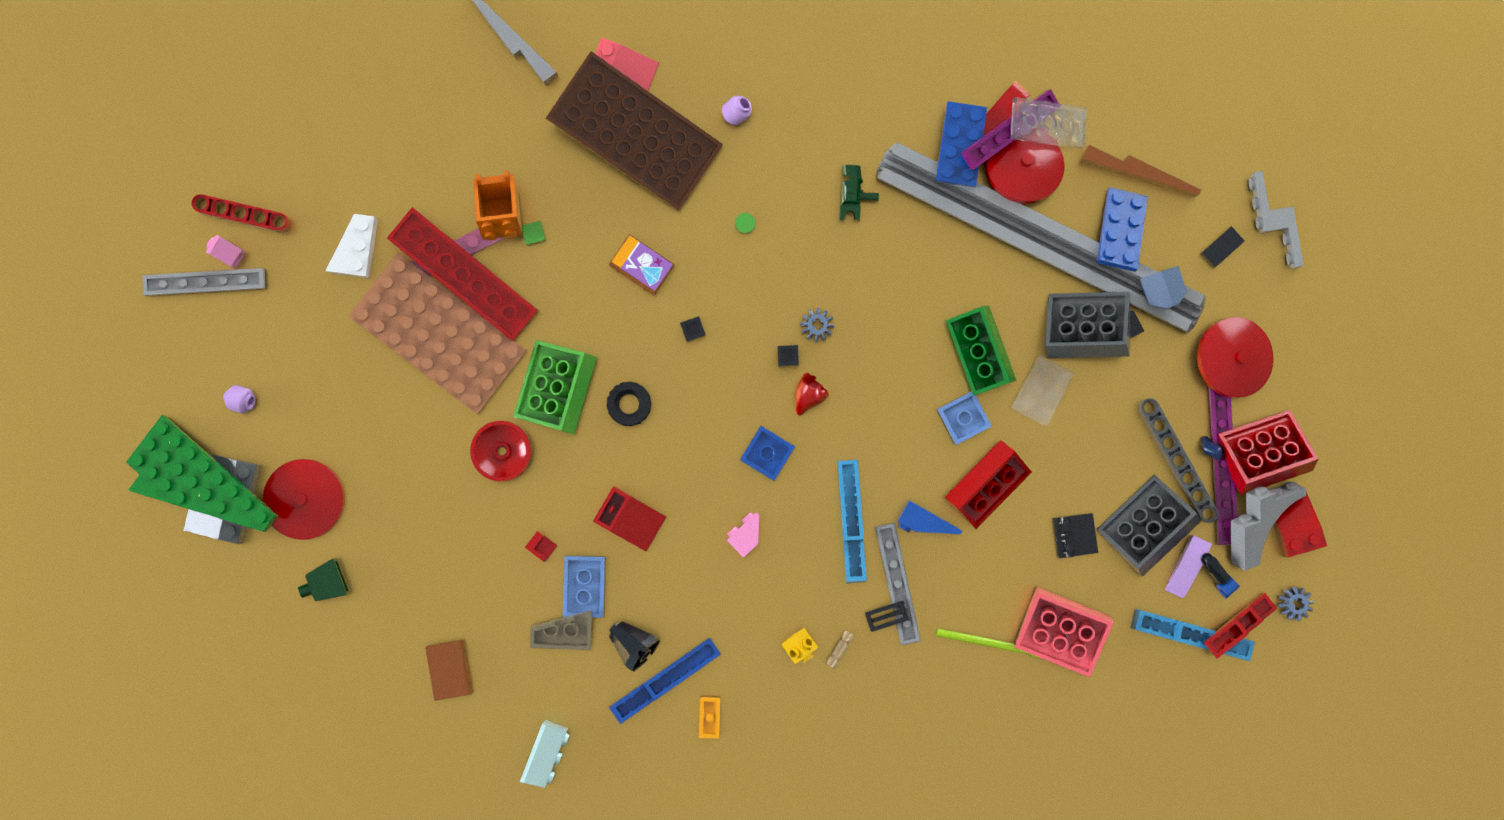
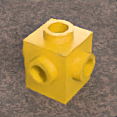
(800, 646)

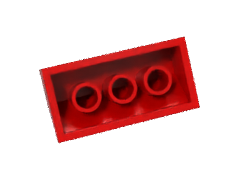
(988, 484)

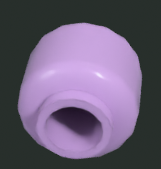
(736, 110)
(239, 399)

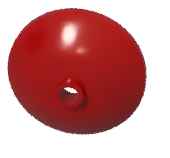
(486, 446)

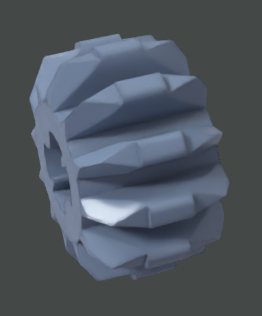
(822, 320)
(1300, 597)

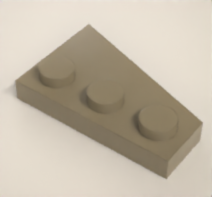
(564, 633)

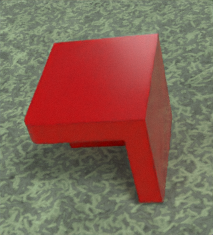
(541, 546)

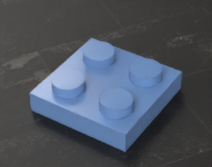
(964, 418)

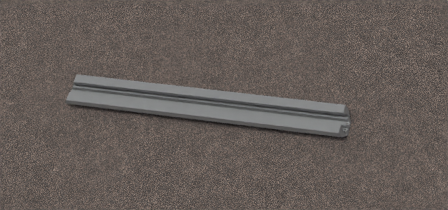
(1028, 232)

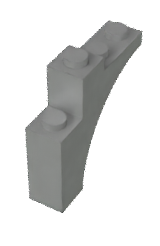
(1252, 528)

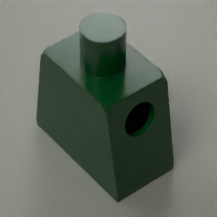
(325, 582)

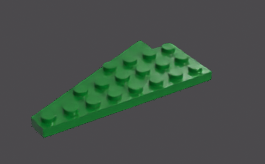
(185, 475)

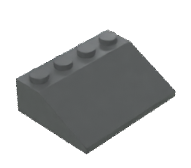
(1088, 325)
(1149, 525)
(218, 528)

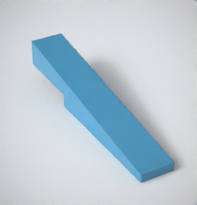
(852, 522)
(1185, 633)

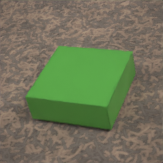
(533, 233)

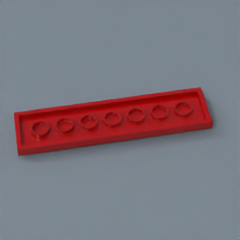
(462, 273)

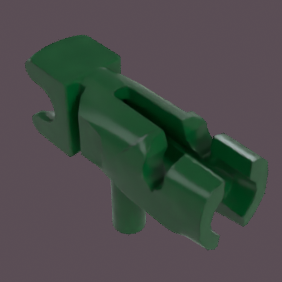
(852, 193)

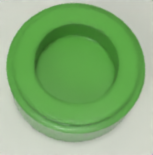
(745, 223)

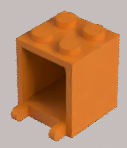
(497, 206)

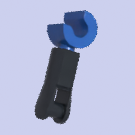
(1226, 584)

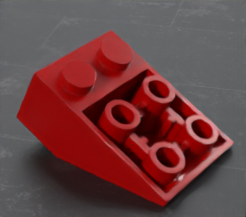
(629, 518)

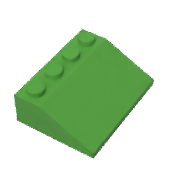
(555, 386)

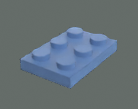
(584, 585)

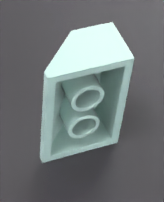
(545, 754)

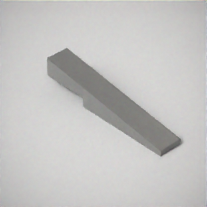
(516, 44)

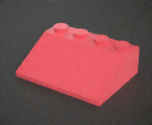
(630, 63)
(1064, 632)

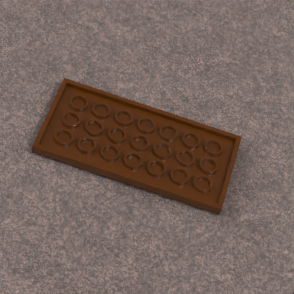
(634, 131)

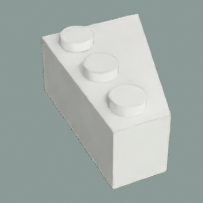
(356, 248)

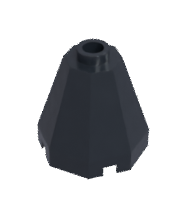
(632, 644)

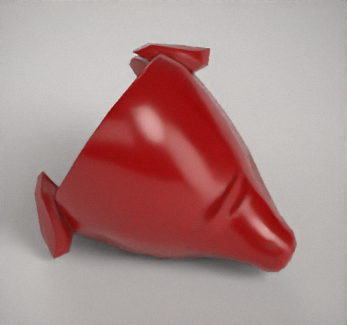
(809, 393)

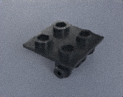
(1075, 535)

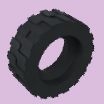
(621, 390)

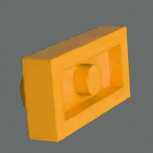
(709, 717)

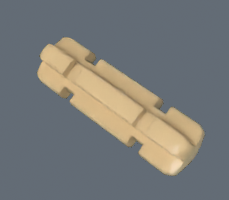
(840, 649)

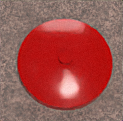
(1026, 171)
(1235, 357)
(305, 499)

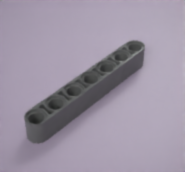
(1185, 467)

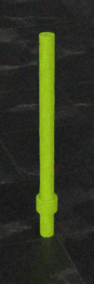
(979, 640)

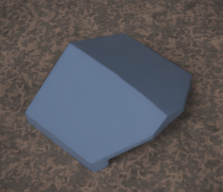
(1164, 288)

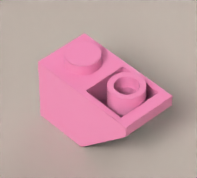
(225, 251)
(746, 536)

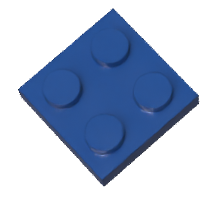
(767, 453)

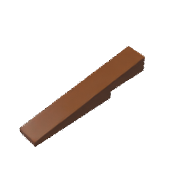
(1136, 169)

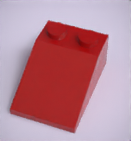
(1299, 529)

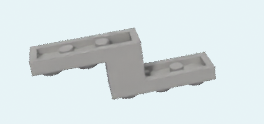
(1276, 220)

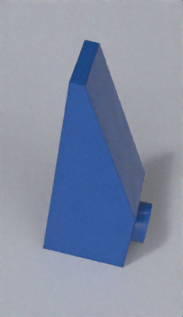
(920, 520)

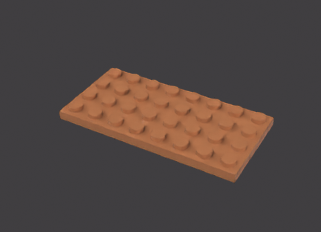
(437, 333)

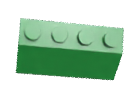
(981, 350)

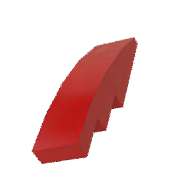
(1240, 625)

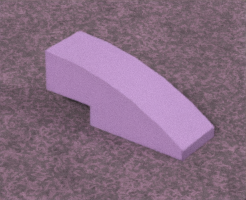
(1187, 566)

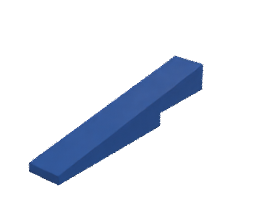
(664, 681)

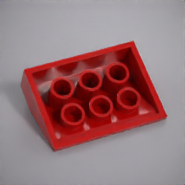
(1267, 452)

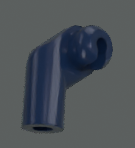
(1211, 448)

